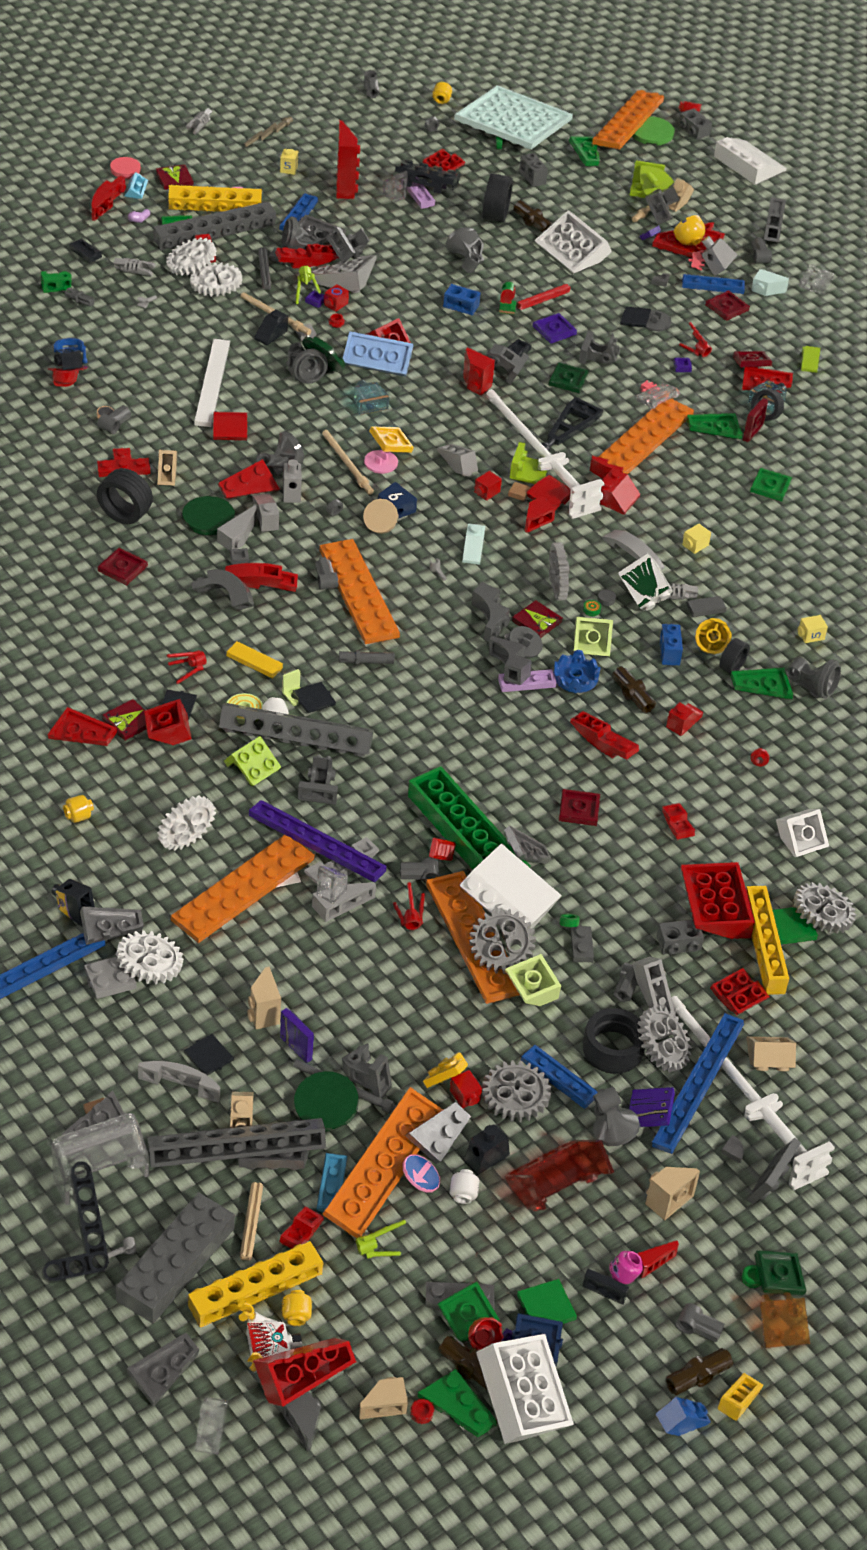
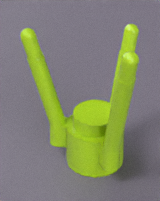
(305, 276)
(367, 1243)

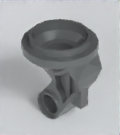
(296, 237)
(467, 243)
(307, 364)
(287, 449)
(819, 681)
(613, 1124)

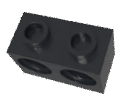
(68, 358)

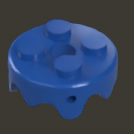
(576, 665)

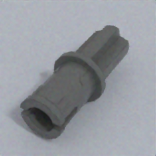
(79, 297)

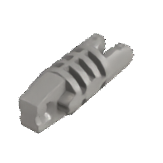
(199, 120)
(134, 266)
(683, 591)

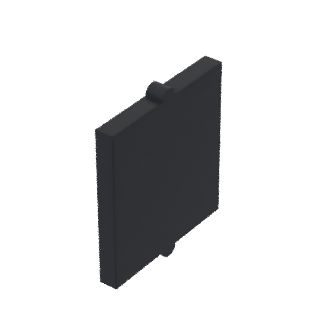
(635, 316)
(314, 697)
(187, 699)
(209, 1055)

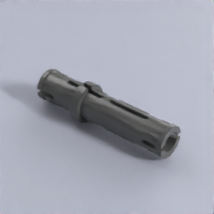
(366, 657)

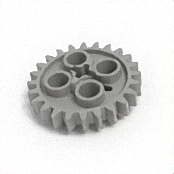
(559, 571)
(815, 899)
(485, 946)
(658, 1024)
(516, 1091)

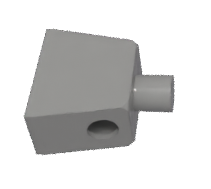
(717, 255)
(292, 474)

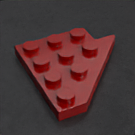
(669, 242)

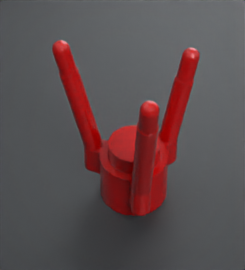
(701, 346)
(196, 659)
(411, 919)

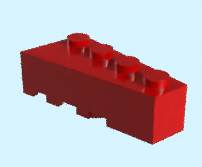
(299, 1370)

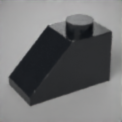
(272, 327)

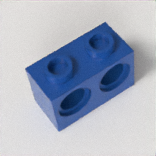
(461, 299)
(671, 644)

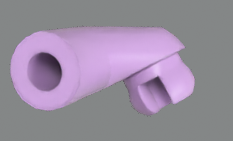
(138, 217)

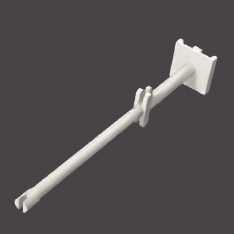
(584, 497)
(808, 1164)

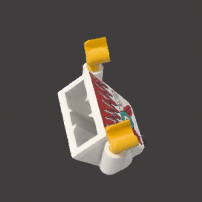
(266, 1335)

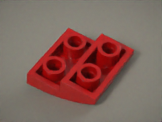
(444, 160)
(230, 426)
(551, 490)
(739, 992)

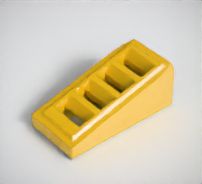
(735, 1408)

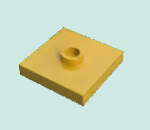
(391, 439)

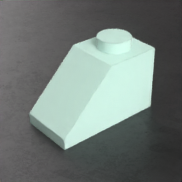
(769, 283)
(473, 544)

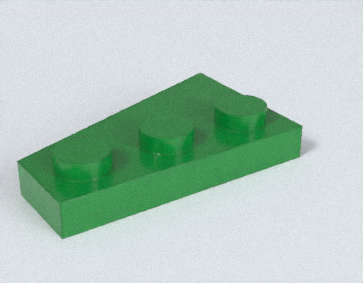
(585, 149)
(715, 424)
(763, 681)
(459, 1401)

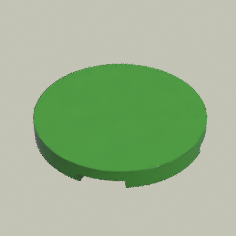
(655, 131)

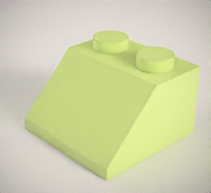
(593, 636)
(535, 981)

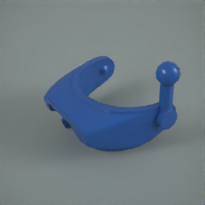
(71, 341)

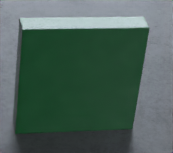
(568, 377)
(780, 1272)

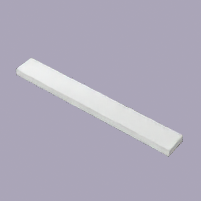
(212, 383)

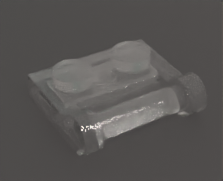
(820, 282)
(657, 395)

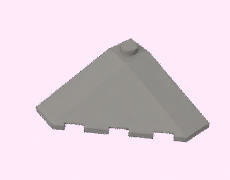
(348, 275)

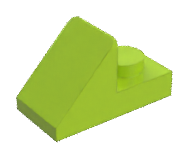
(810, 359)

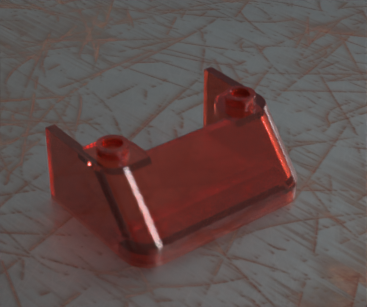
(557, 1170)

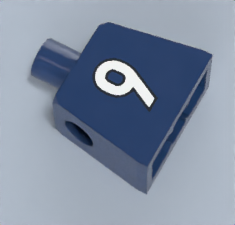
(401, 498)

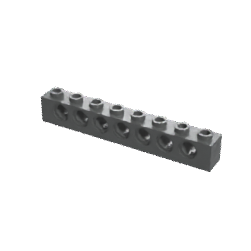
(215, 224)
(229, 723)
(236, 1142)

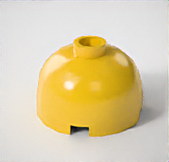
(690, 231)
(713, 636)

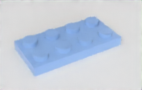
(377, 353)

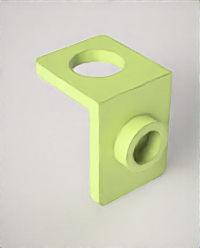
(291, 682)

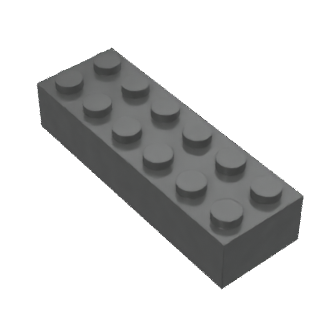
(175, 1258)

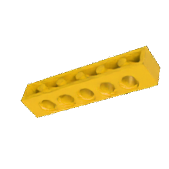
(211, 198)
(767, 942)
(206, 1311)

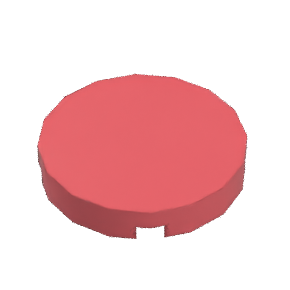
(125, 167)

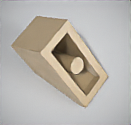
(167, 467)
(385, 1399)

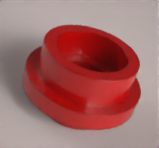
(336, 320)
(760, 753)

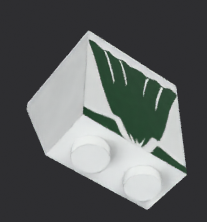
(646, 582)

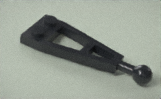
(580, 408)

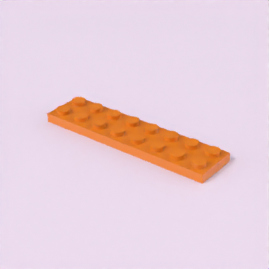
(628, 119)
(647, 435)
(360, 592)
(242, 888)
(460, 915)
(380, 1166)

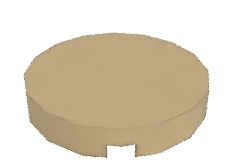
(380, 516)

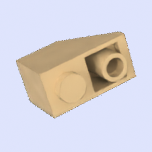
(684, 193)
(241, 1109)

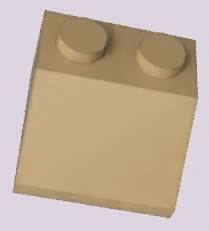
(264, 1001)
(771, 1052)
(671, 1189)

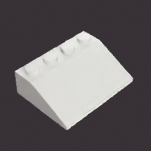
(747, 160)
(574, 243)
(510, 884)
(524, 1388)

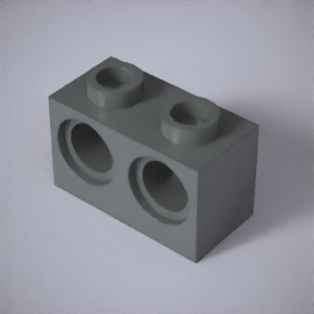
(695, 124)
(533, 169)
(679, 937)

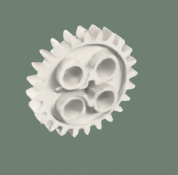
(191, 256)
(216, 279)
(197, 815)
(149, 957)

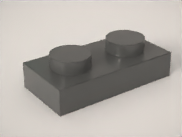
(582, 944)

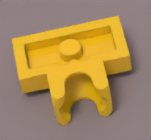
(448, 1069)

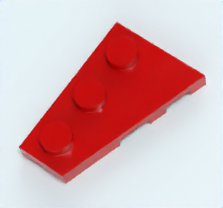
(755, 376)
(251, 480)
(81, 728)

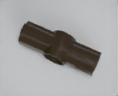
(531, 216)
(633, 690)
(464, 1359)
(699, 1371)

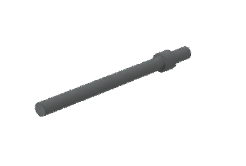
(386, 1105)

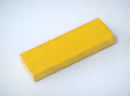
(254, 659)

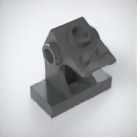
(659, 203)
(353, 244)
(597, 352)
(508, 359)
(320, 772)
(366, 1074)

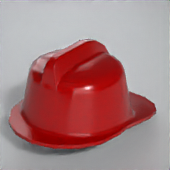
(65, 377)

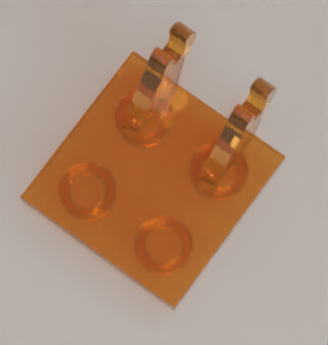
(784, 1321)

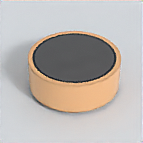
(104, 409)

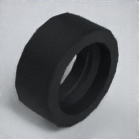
(778, 400)
(734, 655)

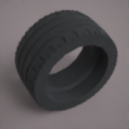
(497, 197)
(134, 487)
(608, 1059)

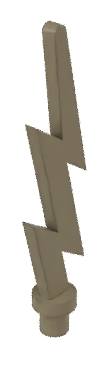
(284, 123)

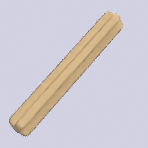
(251, 1221)

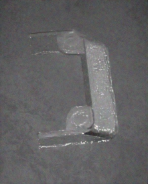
(100, 1147)

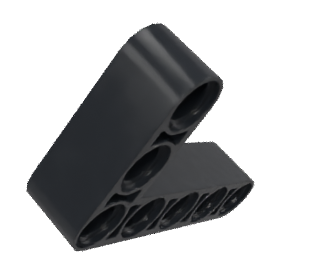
(85, 1228)

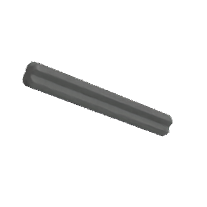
(264, 268)

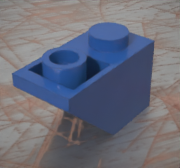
(683, 1416)

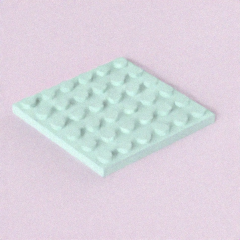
(513, 117)

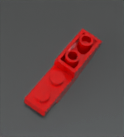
(104, 196)
(311, 256)
(264, 574)
(600, 736)

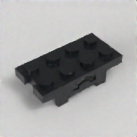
(439, 177)

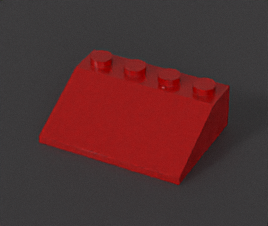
(347, 163)
(718, 899)

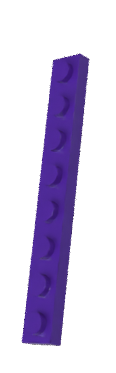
(317, 841)

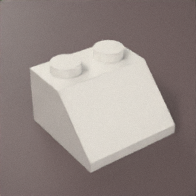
(803, 832)

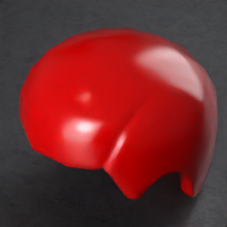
(685, 106)
(485, 1332)

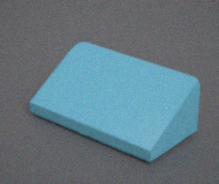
(136, 186)

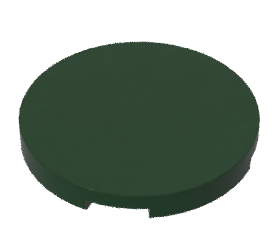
(334, 362)
(207, 514)
(327, 1097)

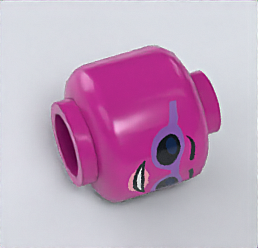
(626, 1267)

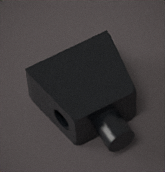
(487, 1149)

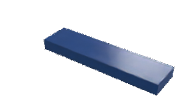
(302, 207)
(713, 283)
(560, 1076)

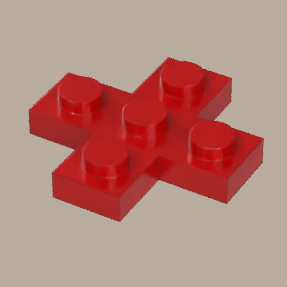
(123, 459)

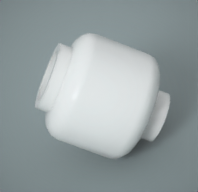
(276, 705)
(464, 1186)

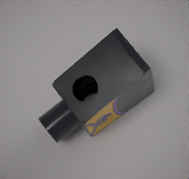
(72, 897)

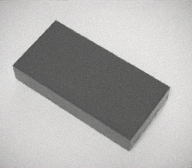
(706, 606)

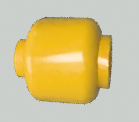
(442, 92)
(78, 808)
(296, 1308)

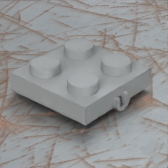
(108, 978)

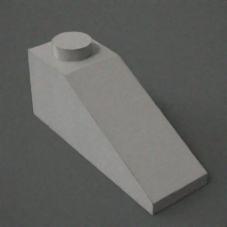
(459, 458)
(266, 512)
(236, 531)
(354, 896)
(653, 983)

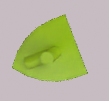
(653, 179)

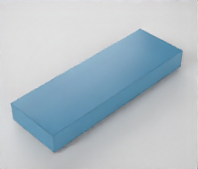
(331, 1180)

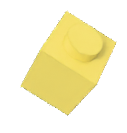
(289, 161)
(696, 538)
(812, 629)

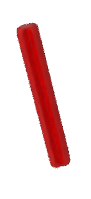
(542, 297)

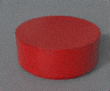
(422, 1411)

